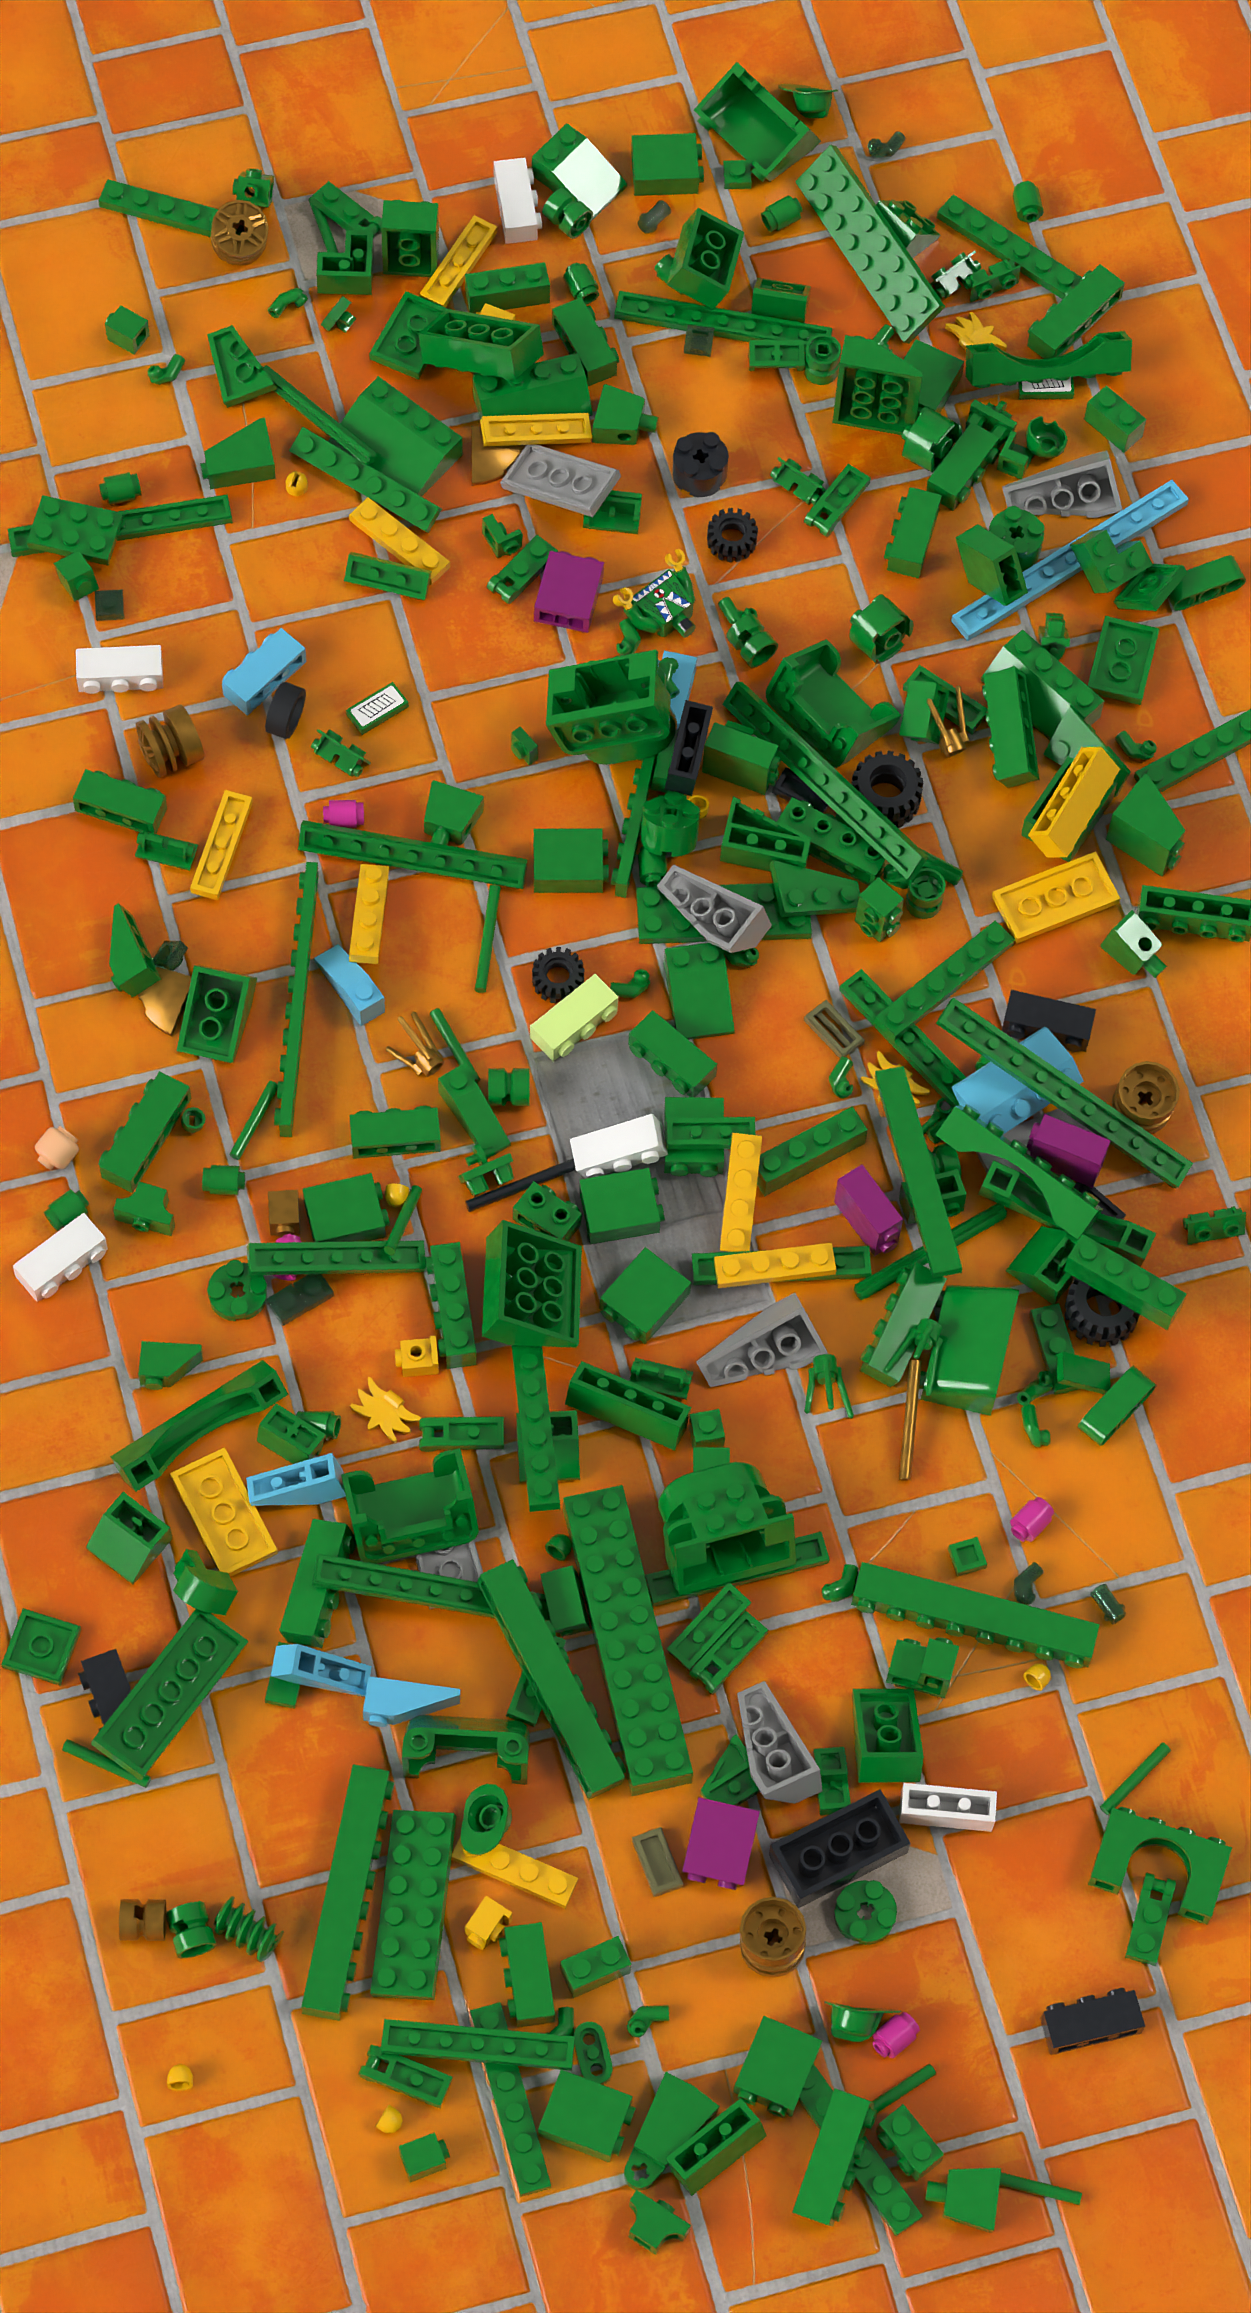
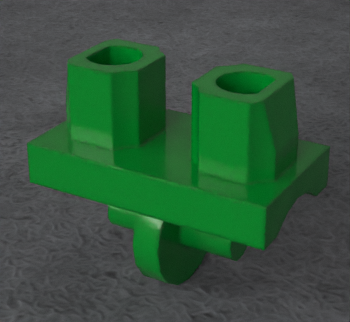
(992, 419)
(1054, 635)
(474, 1178)

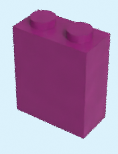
(569, 591)
(1068, 1149)
(868, 1211)
(720, 1843)

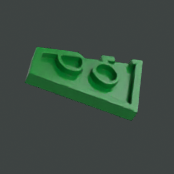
(237, 368)
(1076, 733)
(812, 892)

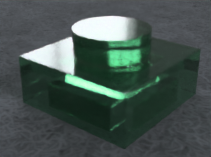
(699, 340)
(109, 605)
(170, 955)
(313, 1290)
(287, 1305)

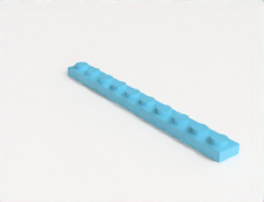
(1064, 564)

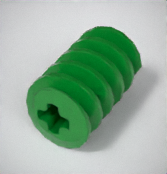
(246, 1930)

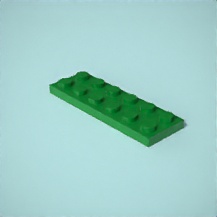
(663, 923)
(169, 1693)
(413, 1905)

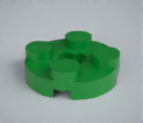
(231, 1308)
(882, 1918)

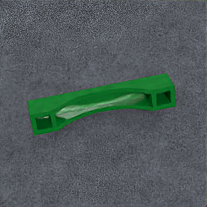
(1103, 354)
(1022, 1195)
(1068, 1206)
(155, 1451)

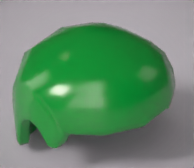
(1045, 439)

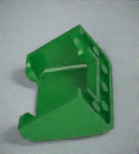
(755, 124)
(824, 707)
(973, 1347)
(412, 1512)
(501, 1736)

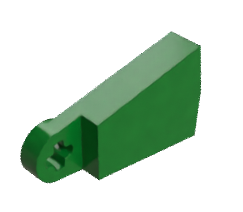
(673, 2118)

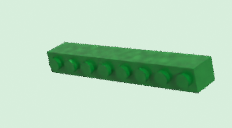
(975, 1615)
(551, 1679)
(346, 1893)

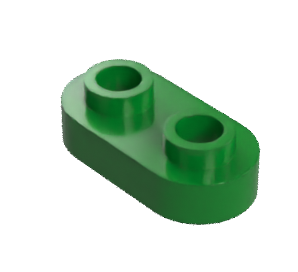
(594, 2054)

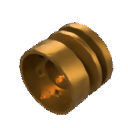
(241, 248)
(168, 741)
(1147, 1083)
(769, 1920)

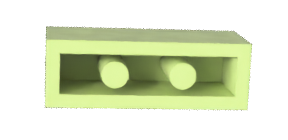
(574, 1018)

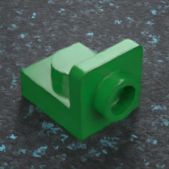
(498, 539)

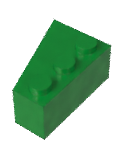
(757, 840)

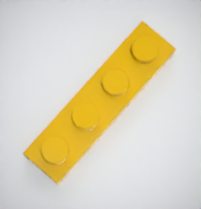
(459, 261)
(536, 429)
(398, 539)
(221, 845)
(369, 914)
(740, 1192)
(775, 1265)
(520, 1872)

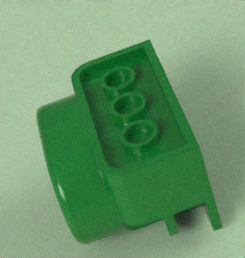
(611, 708)
(724, 1527)

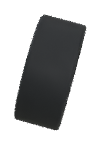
(285, 710)

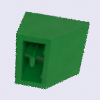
(912, 229)
(1043, 1263)
(565, 1442)
(129, 1538)

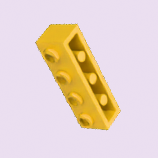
(1074, 802)

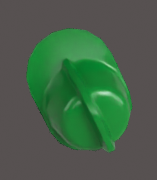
(810, 101)
(485, 1819)
(855, 2023)

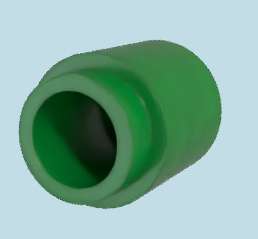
(1027, 202)
(782, 213)
(581, 282)
(120, 488)
(651, 867)
(223, 1180)
(66, 1209)

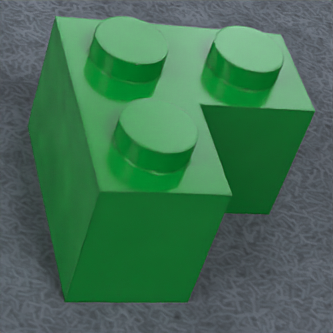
(348, 271)
(1106, 565)
(923, 1667)

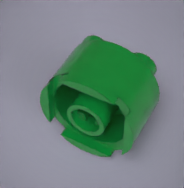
(930, 439)
(1022, 531)
(880, 629)
(670, 825)

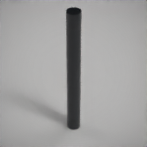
(520, 1185)

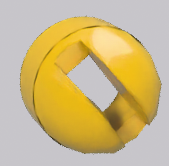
(301, 486)
(702, 802)
(396, 1194)
(1037, 1676)
(180, 2078)
(390, 2120)

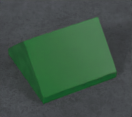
(780, 299)

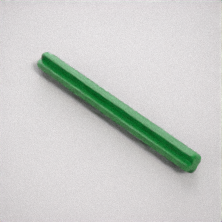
(321, 418)
(960, 1233)

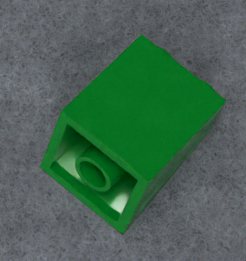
(1147, 828)

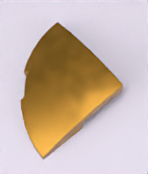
(490, 461)
(166, 1000)

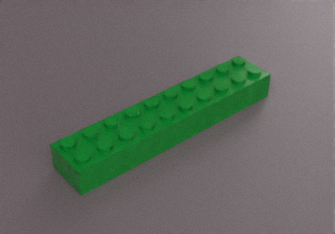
(627, 1641)

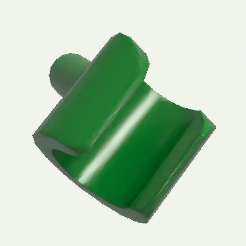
(938, 1114)

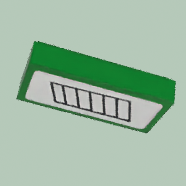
(1047, 389)
(377, 708)

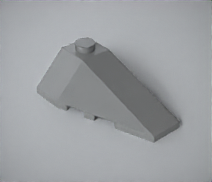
(1073, 488)
(714, 911)
(769, 1342)
(774, 1749)

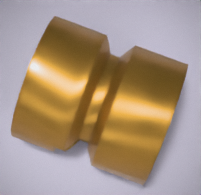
(142, 1919)

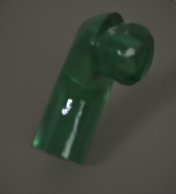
(1023, 1584)

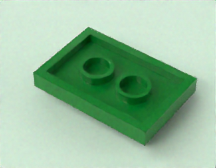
(399, 341)
(71, 527)
(1123, 660)

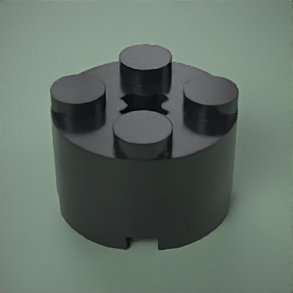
(700, 464)

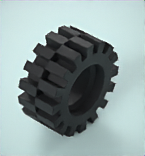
(732, 548)
(557, 959)

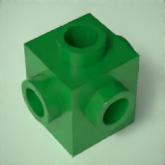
(260, 182)

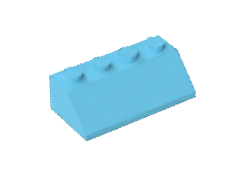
(1003, 1097)

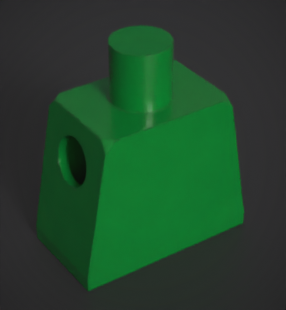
(621, 417)
(451, 813)
(1134, 946)
(968, 2196)

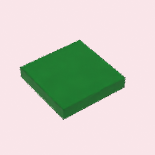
(1150, 587)
(41, 1646)

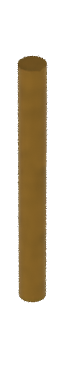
(910, 1420)

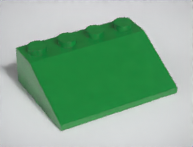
(875, 388)
(406, 438)
(531, 1288)

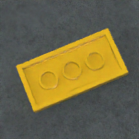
(1056, 897)
(223, 1513)

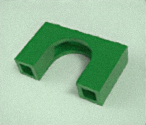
(1202, 1857)

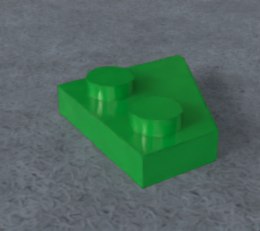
(731, 1777)

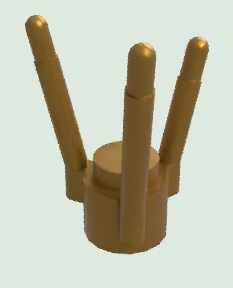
(951, 741)
(427, 1058)

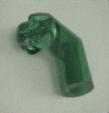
(878, 149)

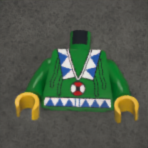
(663, 603)

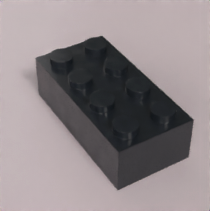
(839, 1848)

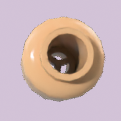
(56, 1148)

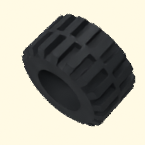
(894, 771)
(1095, 1326)

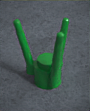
(925, 1336)
(825, 1372)

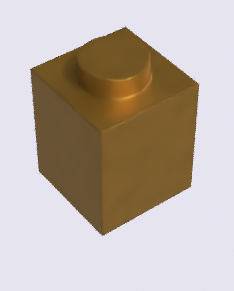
(283, 1212)

